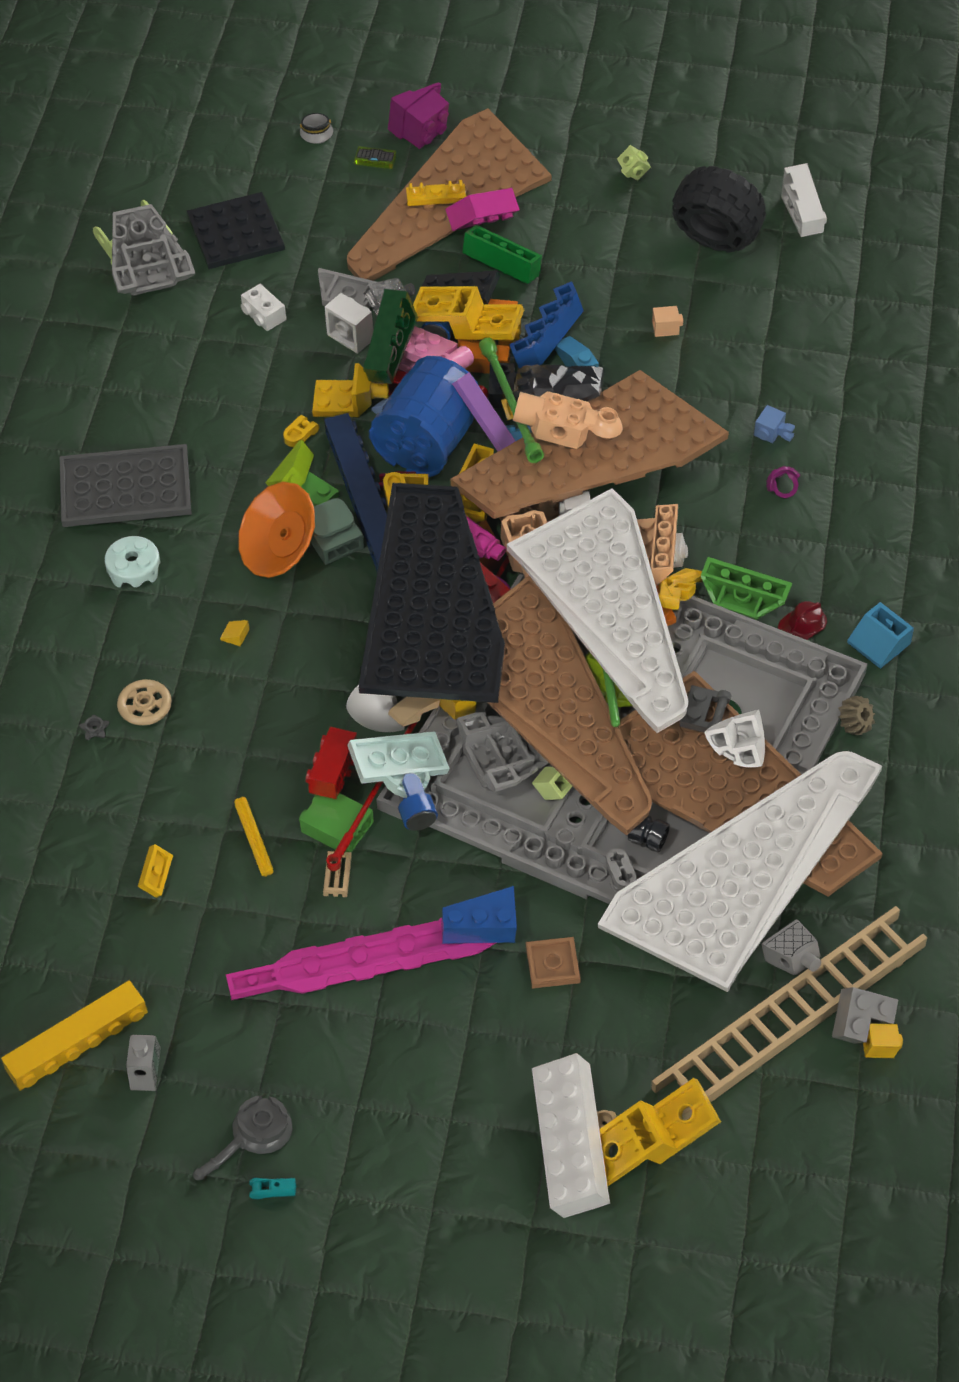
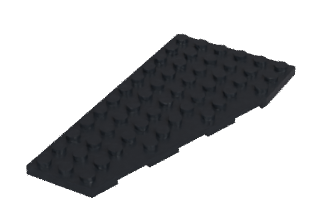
(431, 606)

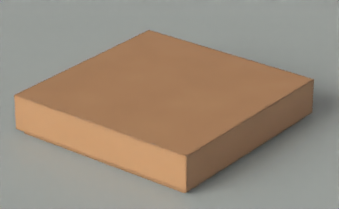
(552, 962)

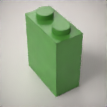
(331, 818)

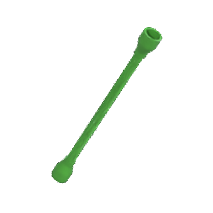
(532, 449)

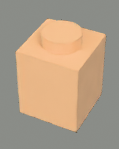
(666, 321)

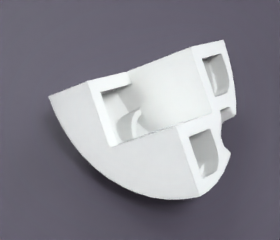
(373, 711)
(739, 739)

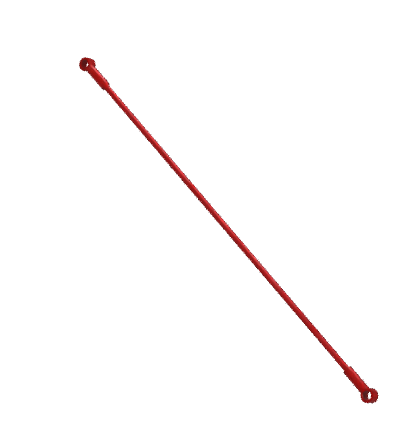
(348, 836)

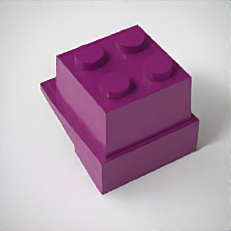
(419, 115)

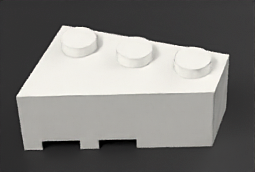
(802, 200)

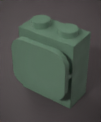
(335, 531)

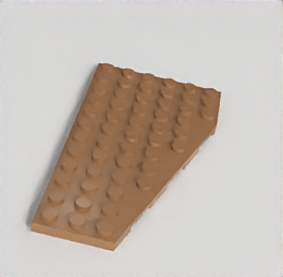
(655, 434)
(710, 790)

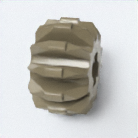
(856, 715)

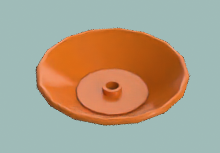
(276, 529)

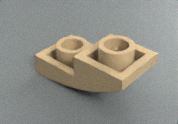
(411, 708)

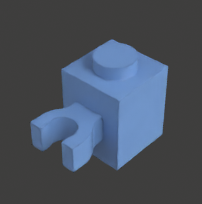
(771, 424)

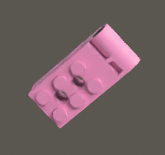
(428, 344)

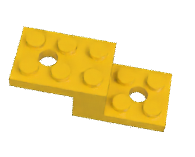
(467, 313)
(656, 1130)

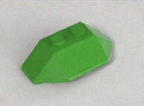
(743, 589)

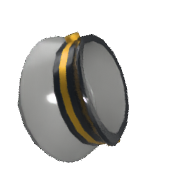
(316, 128)

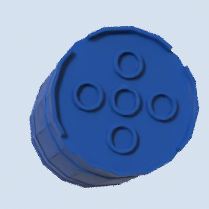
(423, 417)

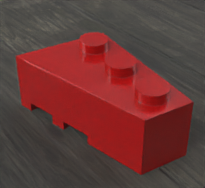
(331, 763)

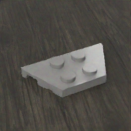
(334, 283)

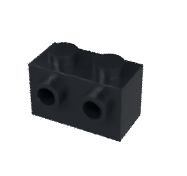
(495, 390)

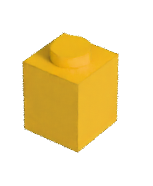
(883, 1041)

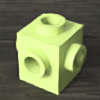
(633, 163)

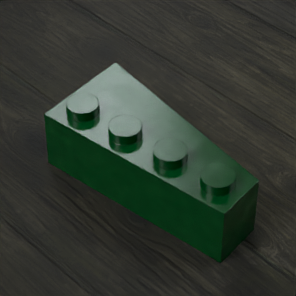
(390, 336)

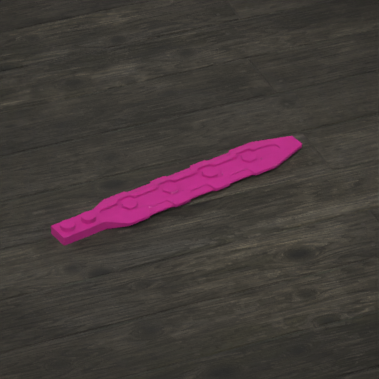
(352, 959)

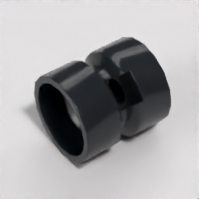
(650, 832)

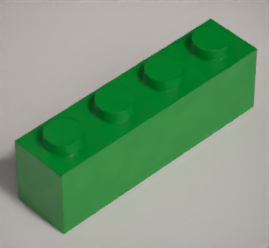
(502, 254)

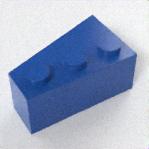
(481, 919)

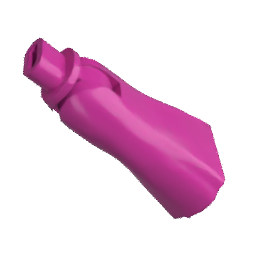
(485, 542)

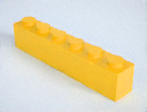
(74, 1035)

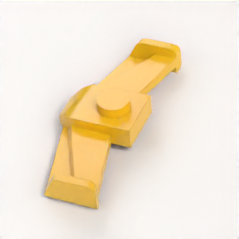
(678, 587)

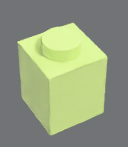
(551, 784)

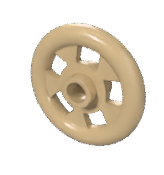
(147, 697)

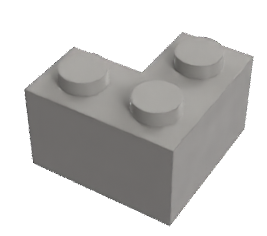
(859, 1009)

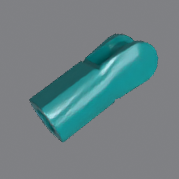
(277, 1187)

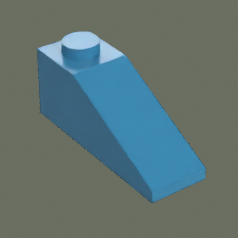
(575, 353)

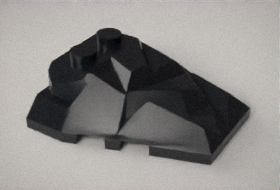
(573, 381)

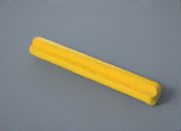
(253, 836)

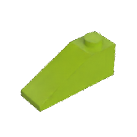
(294, 466)

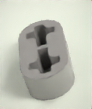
(625, 868)

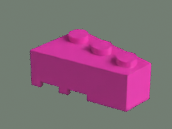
(482, 208)

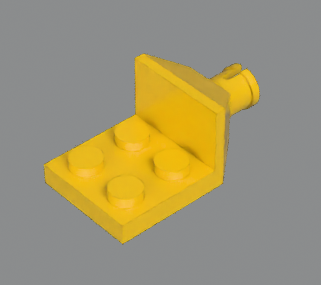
(347, 396)

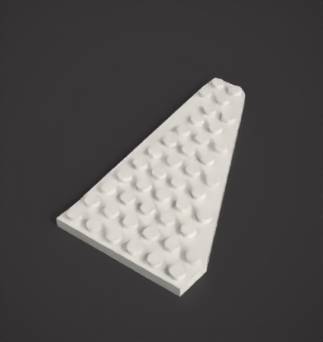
(604, 589)
(730, 887)

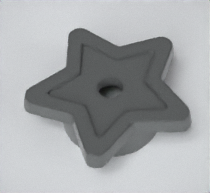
(91, 722)

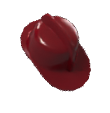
(804, 620)

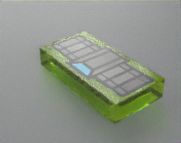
(375, 157)

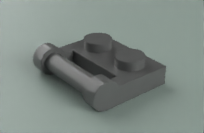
(698, 707)

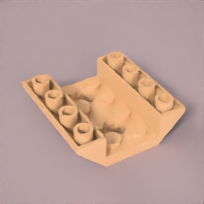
(660, 540)

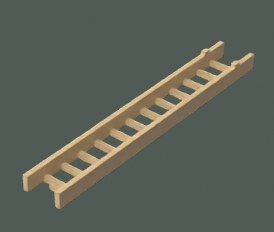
(790, 990)

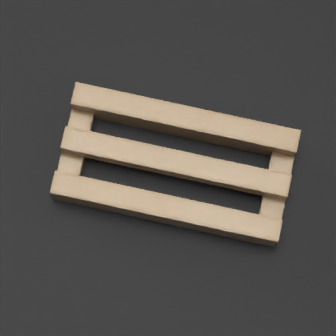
(336, 890)

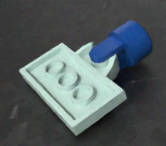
(405, 768)

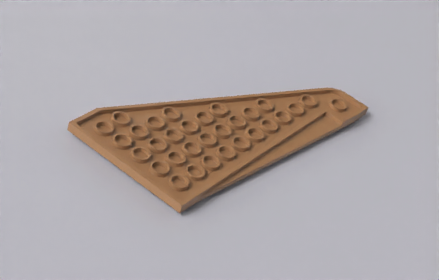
(479, 154)
(560, 708)

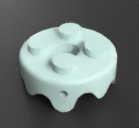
(135, 571)

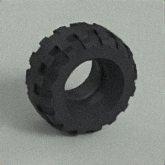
(718, 209)

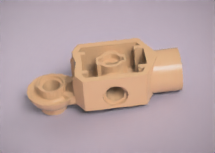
(565, 419)
(517, 525)

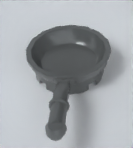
(258, 1127)

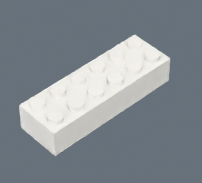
(570, 1136)

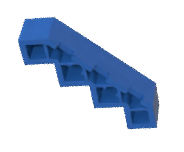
(549, 330)

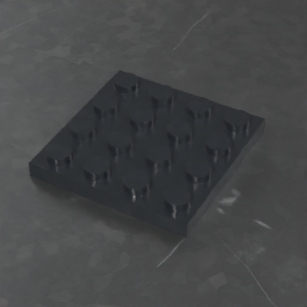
(235, 230)

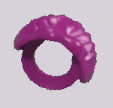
(778, 473)

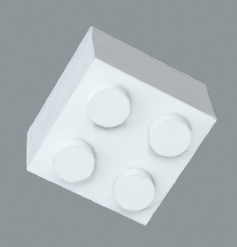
(349, 322)

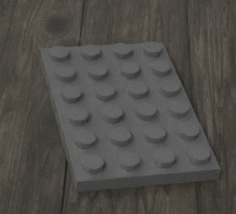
(125, 485)

